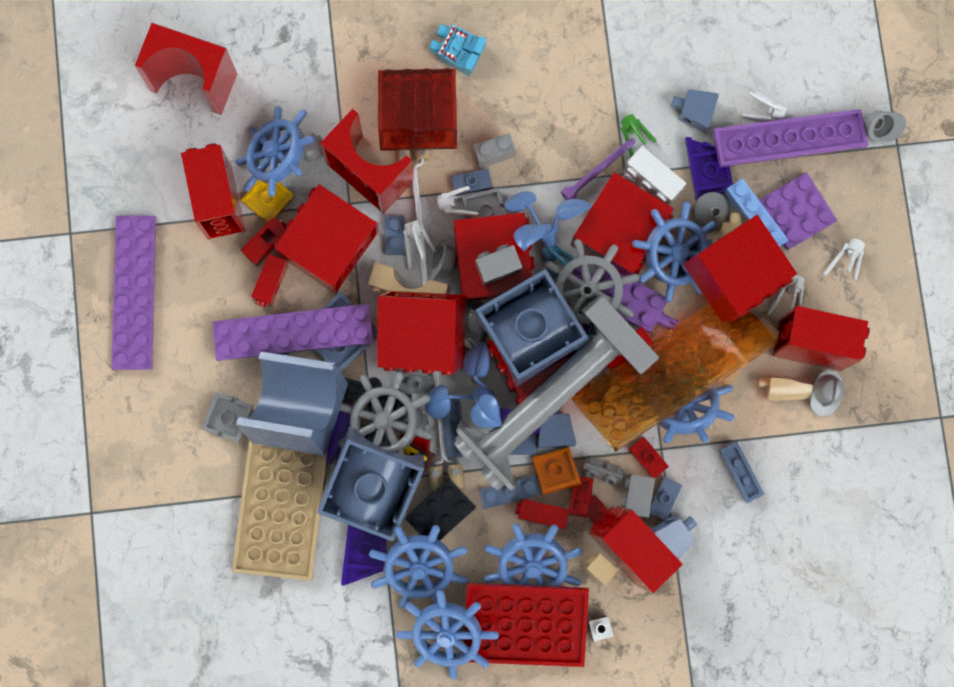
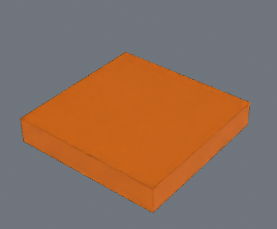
(556, 470)

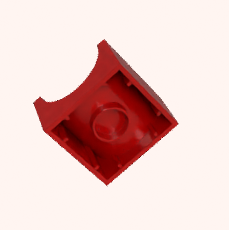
(175, 53)
(376, 183)

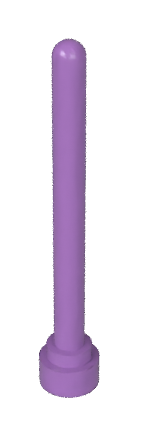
(571, 191)

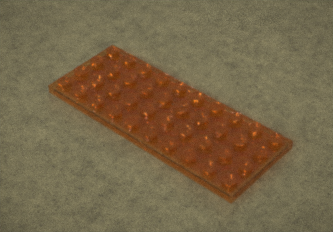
(690, 362)

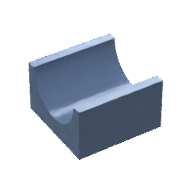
(532, 327)
(296, 404)
(370, 486)

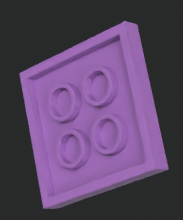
(798, 210)

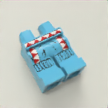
(458, 49)

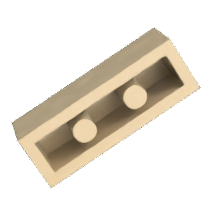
(599, 568)

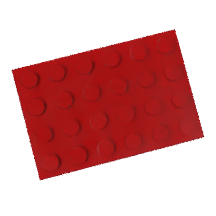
(532, 622)

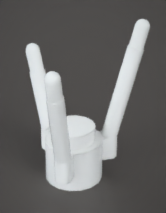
(776, 110)
(447, 201)
(414, 230)
(855, 251)
(795, 287)

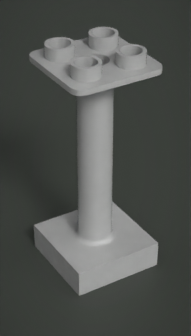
(613, 339)

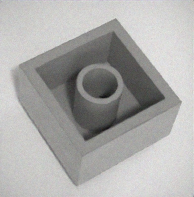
(498, 264)

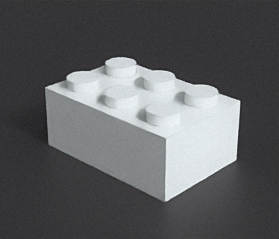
(653, 176)

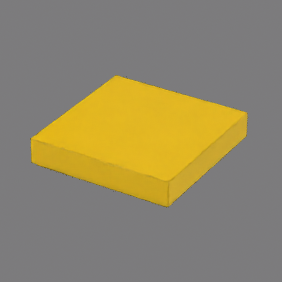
(265, 205)

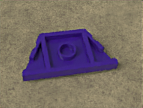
(705, 169)
(357, 561)

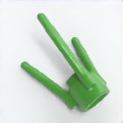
(632, 125)

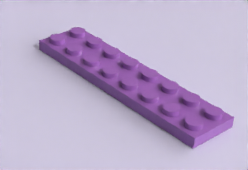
(790, 138)
(134, 293)
(293, 332)

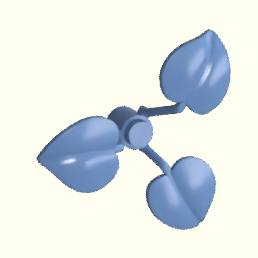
(529, 234)
(487, 411)

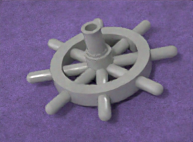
(589, 287)
(384, 420)

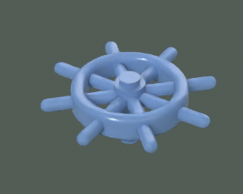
(275, 151)
(675, 251)
(687, 422)
(532, 564)
(419, 566)
(447, 634)

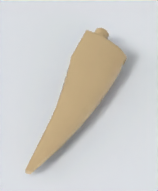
(785, 389)

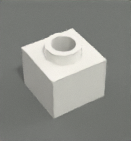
(593, 626)

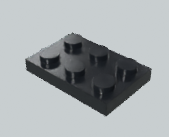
(443, 507)

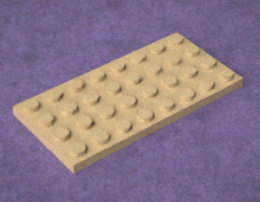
(279, 513)

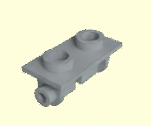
(594, 469)

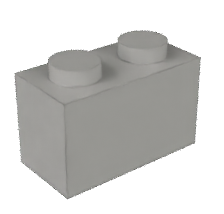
(494, 150)
(638, 494)

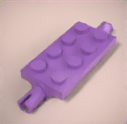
(640, 299)

